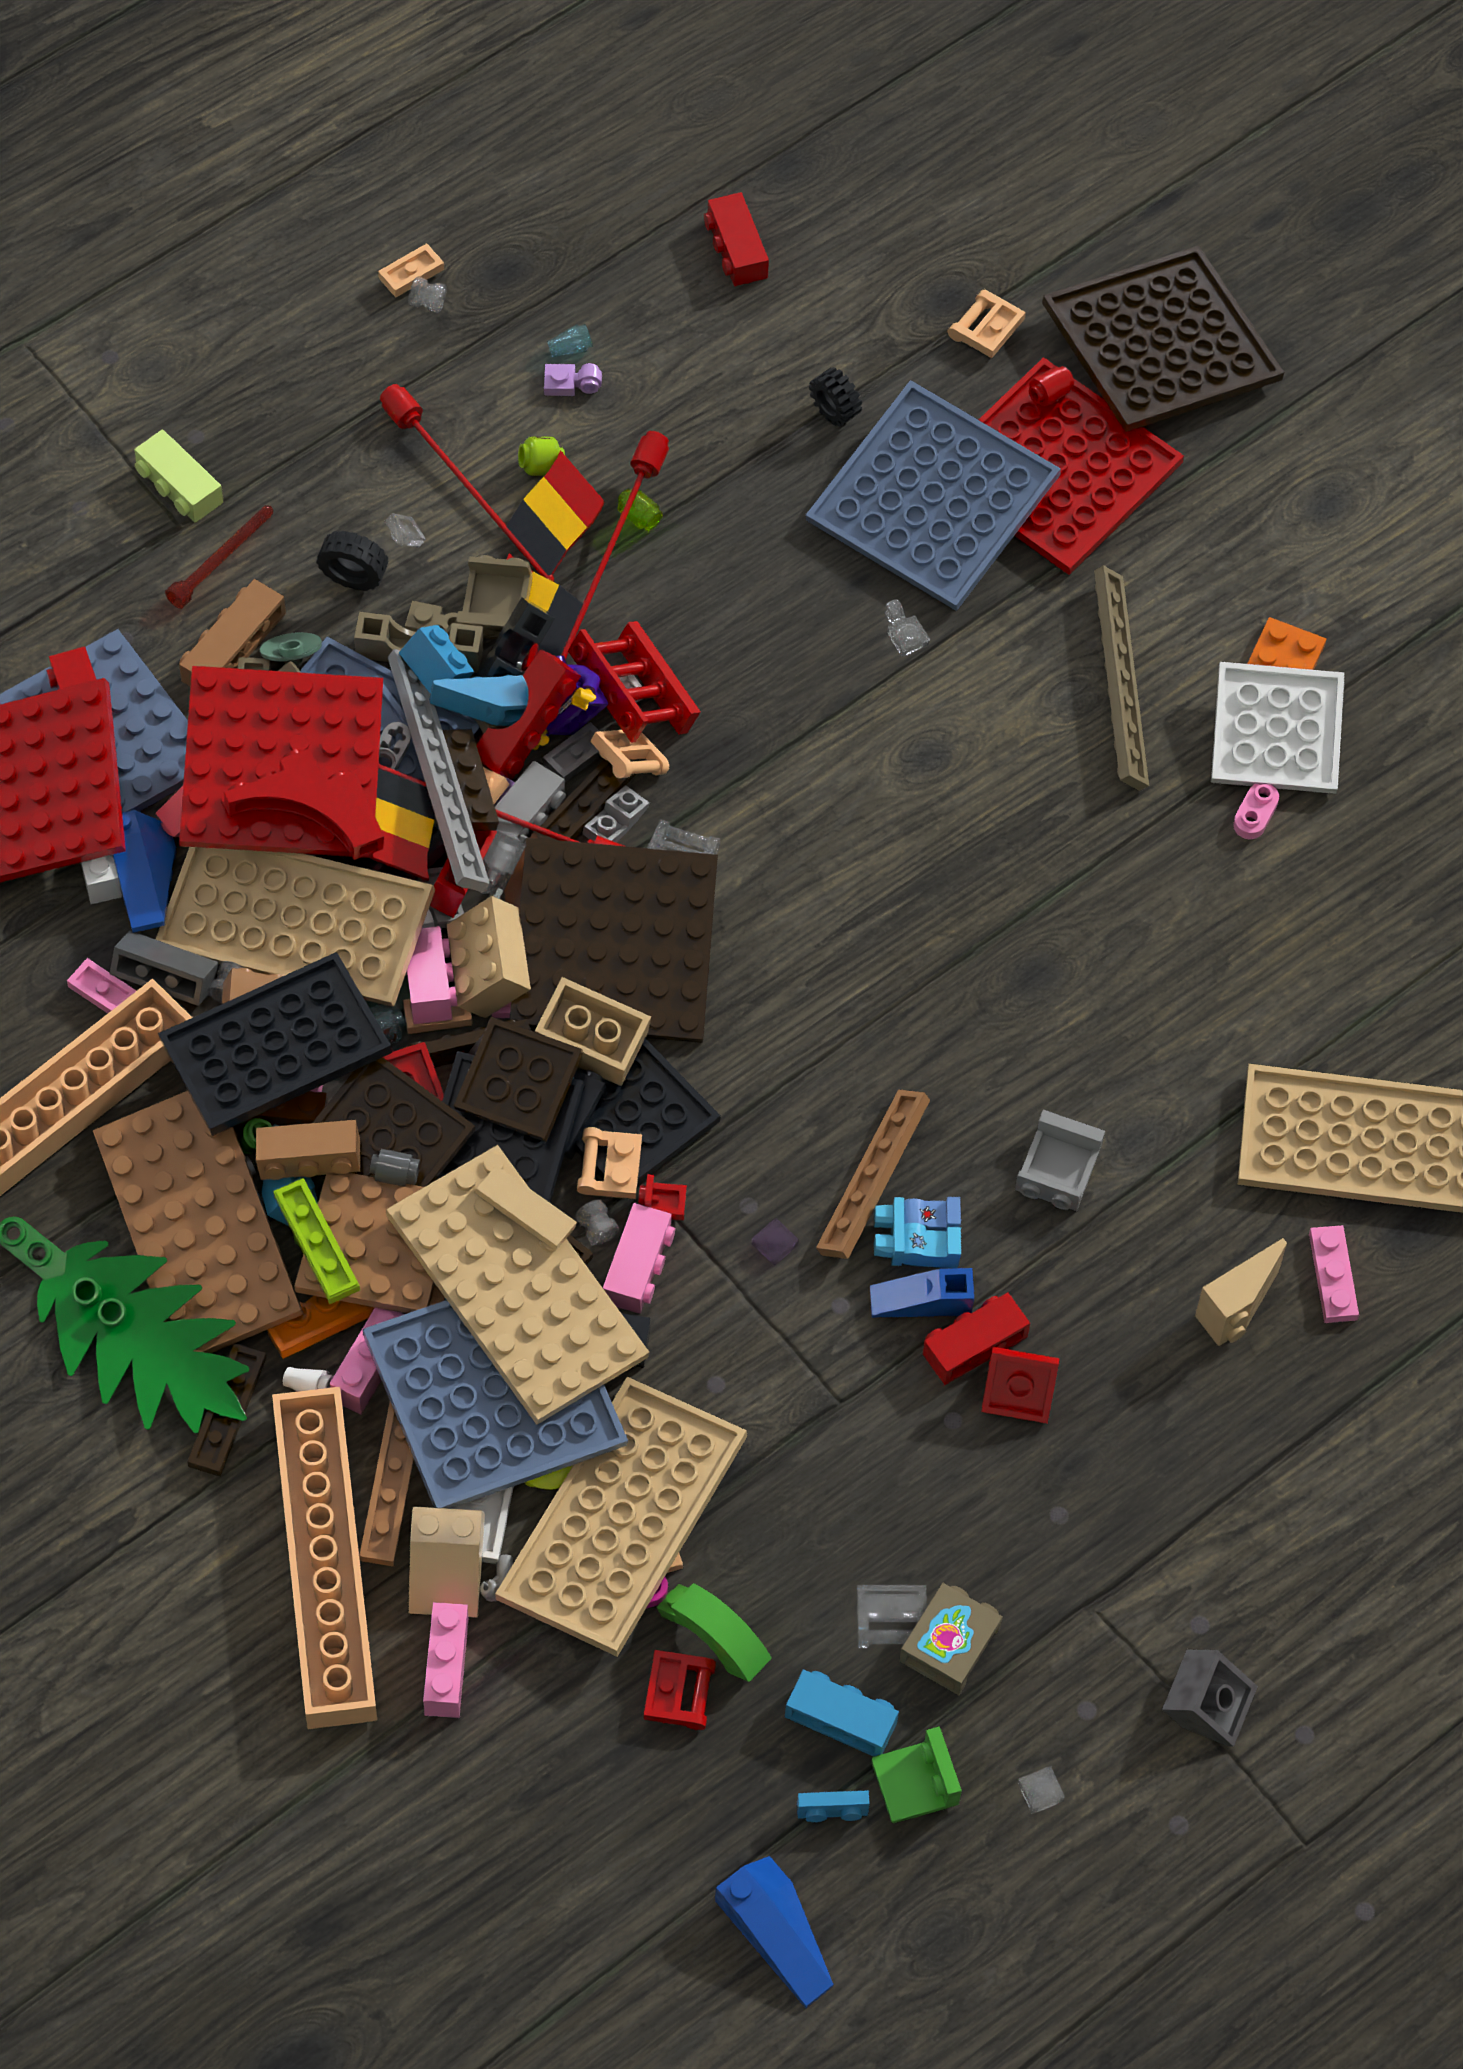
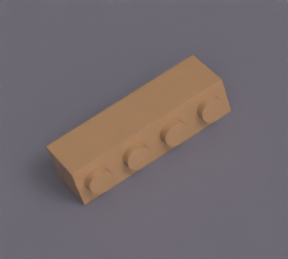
(236, 630)

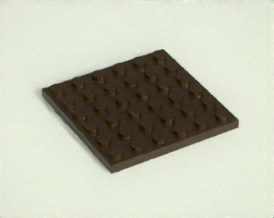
(1162, 338)
(621, 926)

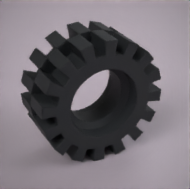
(835, 396)

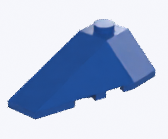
(145, 870)
(772, 1919)

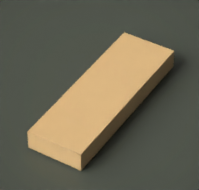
(525, 1207)

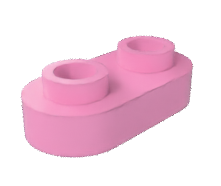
(1257, 808)

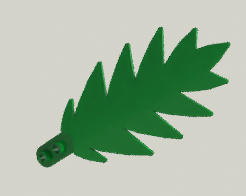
(129, 1327)

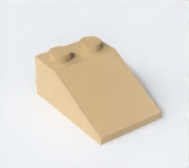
(1234, 1297)
(445, 1558)

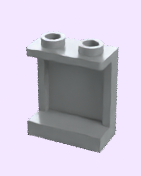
(1060, 1161)

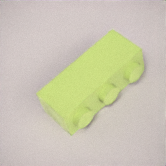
(178, 476)

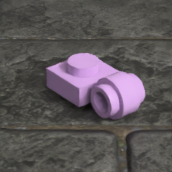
(562, 379)

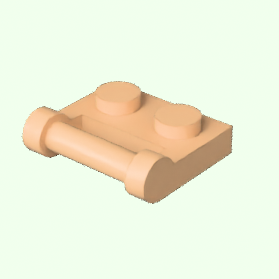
(993, 329)
(619, 751)
(621, 1163)

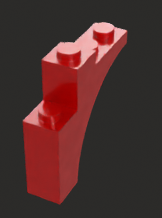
(300, 789)

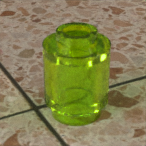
(643, 512)

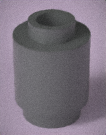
(395, 1168)

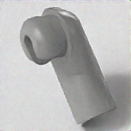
(502, 1567)

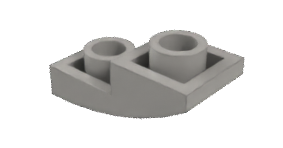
(618, 816)

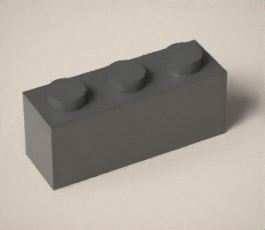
(174, 969)

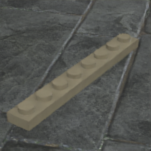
(1121, 678)

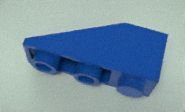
(925, 1294)

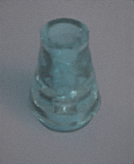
(571, 341)

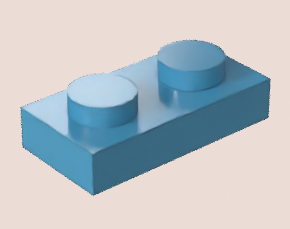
(845, 1804)

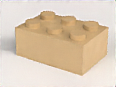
(488, 957)
(598, 1025)

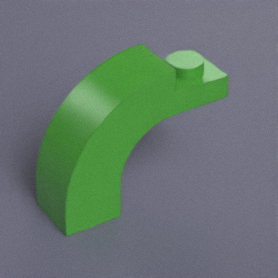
(718, 1627)

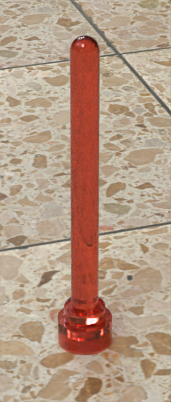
(180, 592)

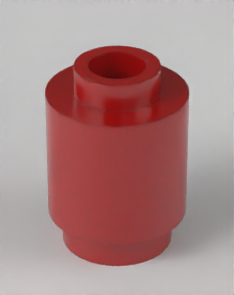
(1051, 385)

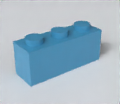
(841, 1713)

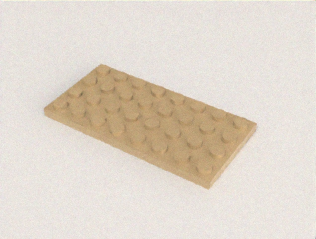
(295, 909)
(1352, 1138)
(520, 1299)
(622, 1519)

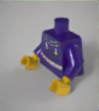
(578, 707)

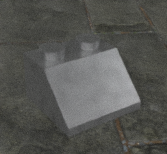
(1210, 1696)

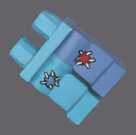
(920, 1232)

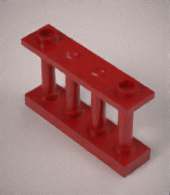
(651, 669)

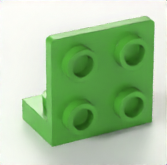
(917, 1778)

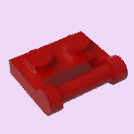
(667, 1689)

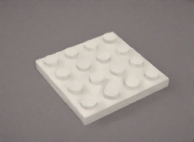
(1278, 727)

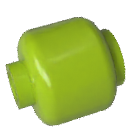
(538, 455)

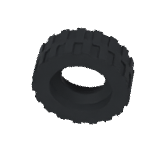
(352, 560)

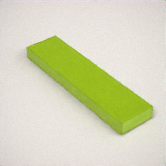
(316, 1241)

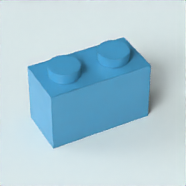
(434, 656)

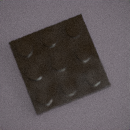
(518, 1079)

